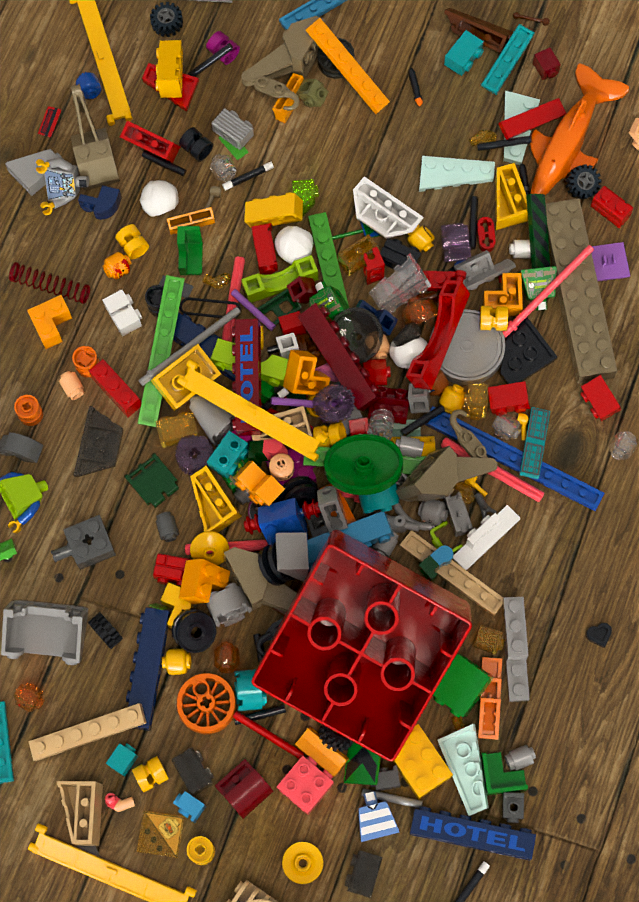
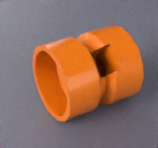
(84, 359)
(28, 410)

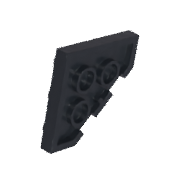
(525, 353)

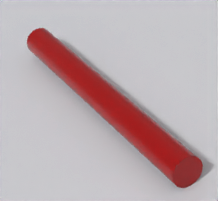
(268, 735)

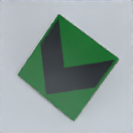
(361, 766)

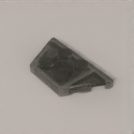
(98, 444)

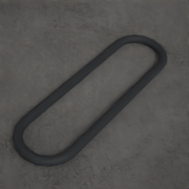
(207, 300)

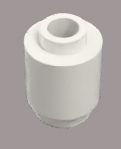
(520, 249)

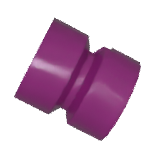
(218, 41)

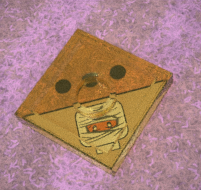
(160, 834)

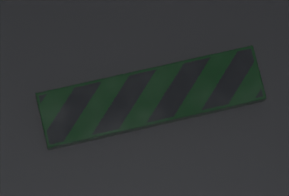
(538, 230)

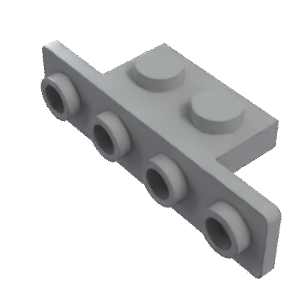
(481, 269)

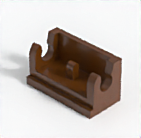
(309, 345)

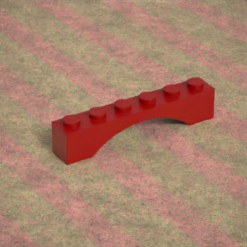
(426, 366)

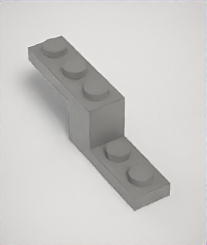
(516, 649)

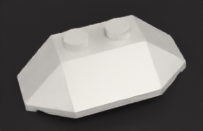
(383, 211)

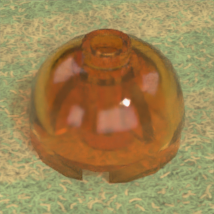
(419, 310)

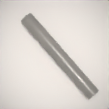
(395, 798)

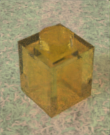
(489, 640)

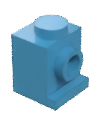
(189, 805)

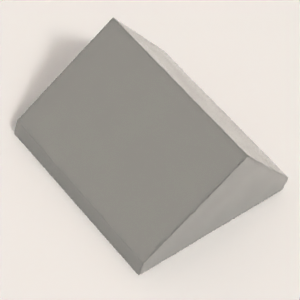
(292, 554)

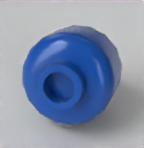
(89, 85)

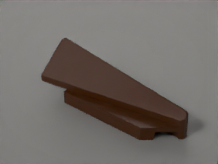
(491, 35)

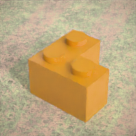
(509, 296)
(47, 317)
(301, 374)
(261, 487)
(201, 579)

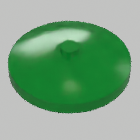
(363, 464)

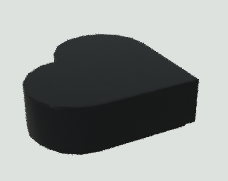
(600, 634)

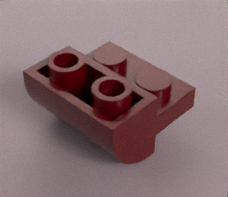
(394, 401)
(244, 788)

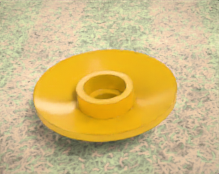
(209, 541)
(298, 852)

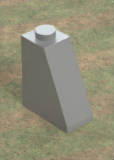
(25, 170)

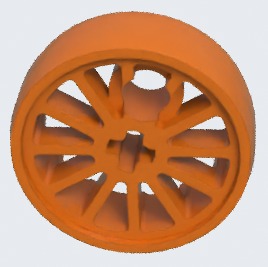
(194, 682)

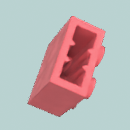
(306, 784)

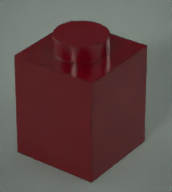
(546, 64)
(302, 289)

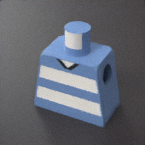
(375, 819)

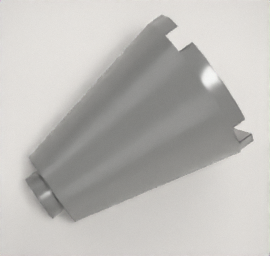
(212, 418)

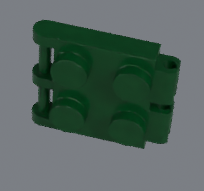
(153, 481)

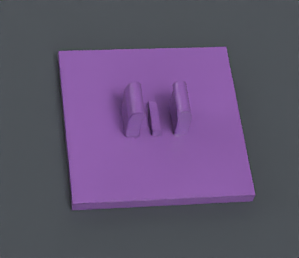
(610, 261)

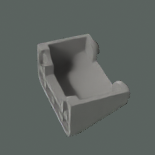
(44, 630)

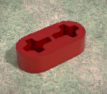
(482, 234)

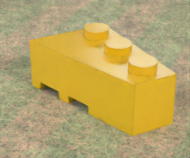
(169, 69)
(509, 198)
(213, 501)

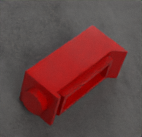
(264, 248)

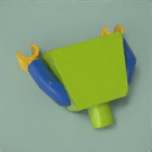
(21, 496)

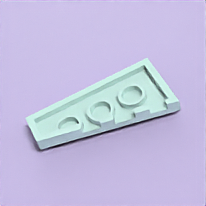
(515, 105)
(444, 172)
(464, 762)

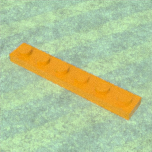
(347, 65)

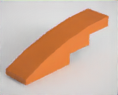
(490, 700)

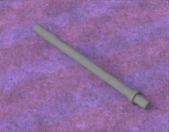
(197, 340)

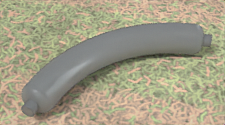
(423, 526)

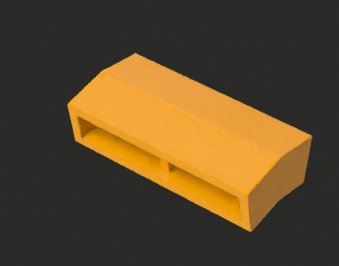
(293, 84)
(189, 217)
(326, 758)

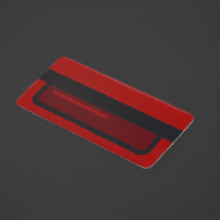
(49, 121)

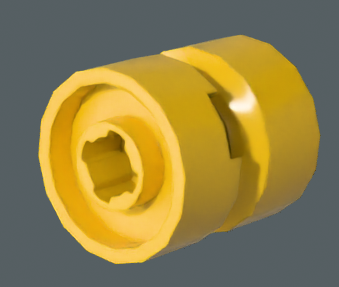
(132, 241)
(494, 318)
(335, 433)
(155, 769)
(200, 850)

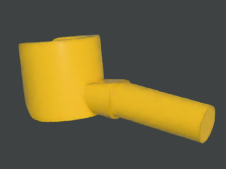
(523, 418)
(471, 482)

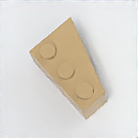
(83, 810)

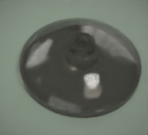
(361, 321)

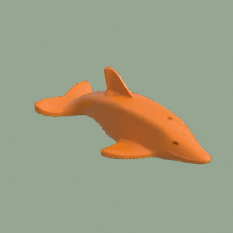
(562, 151)

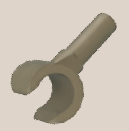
(214, 192)

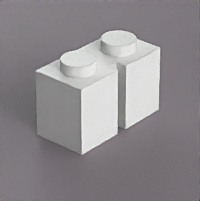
(122, 312)

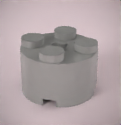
(228, 605)

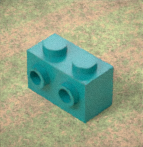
(463, 53)
(228, 455)

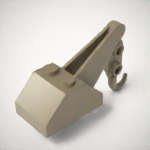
(293, 56)
(92, 148)
(443, 468)

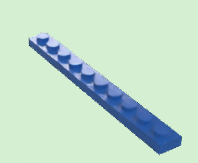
(512, 458)

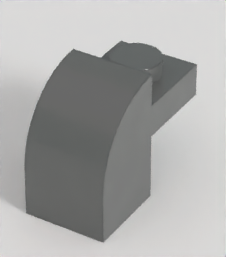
(20, 447)

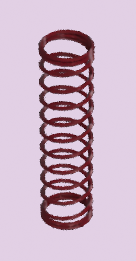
(12, 278)

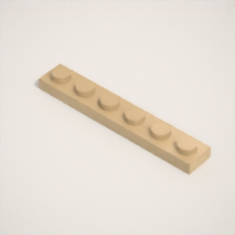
(455, 575)
(87, 732)

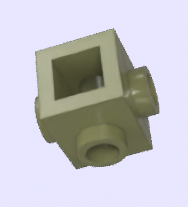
(312, 92)

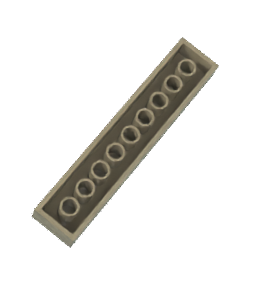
(579, 294)

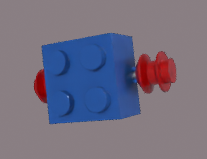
(282, 518)

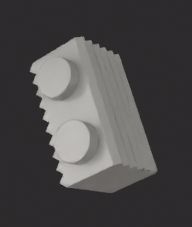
(232, 128)

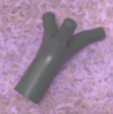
(484, 507)

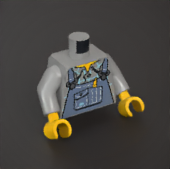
(61, 182)

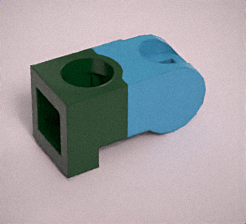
(439, 558)

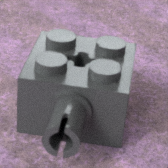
(77, 546)

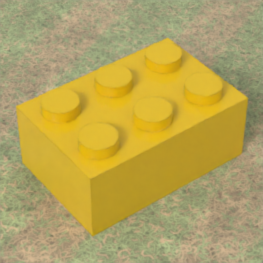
(167, 383)
(421, 764)

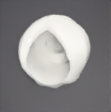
(159, 198)
(293, 243)
(404, 354)

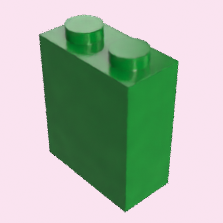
(462, 686)

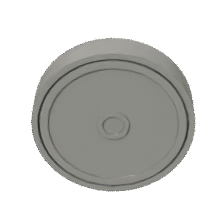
(473, 352)

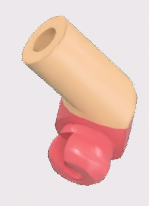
(118, 804)

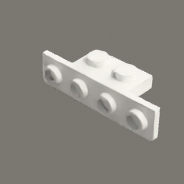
(484, 537)

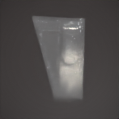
(400, 286)

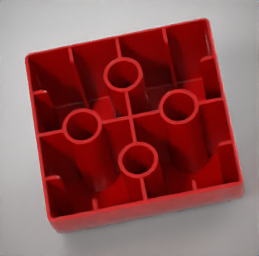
(363, 645)

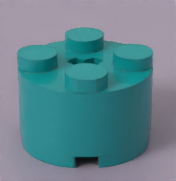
(382, 500)
(246, 694)

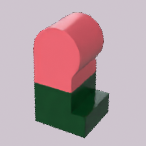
(265, 450)

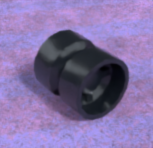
(197, 145)
(153, 299)

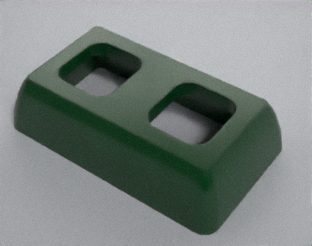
(273, 305)

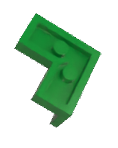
(190, 250)
(499, 781)

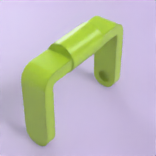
(435, 540)

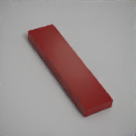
(532, 119)

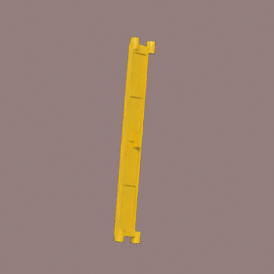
(104, 61)
(251, 413)
(105, 870)

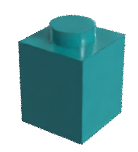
(122, 759)

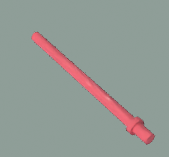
(512, 325)

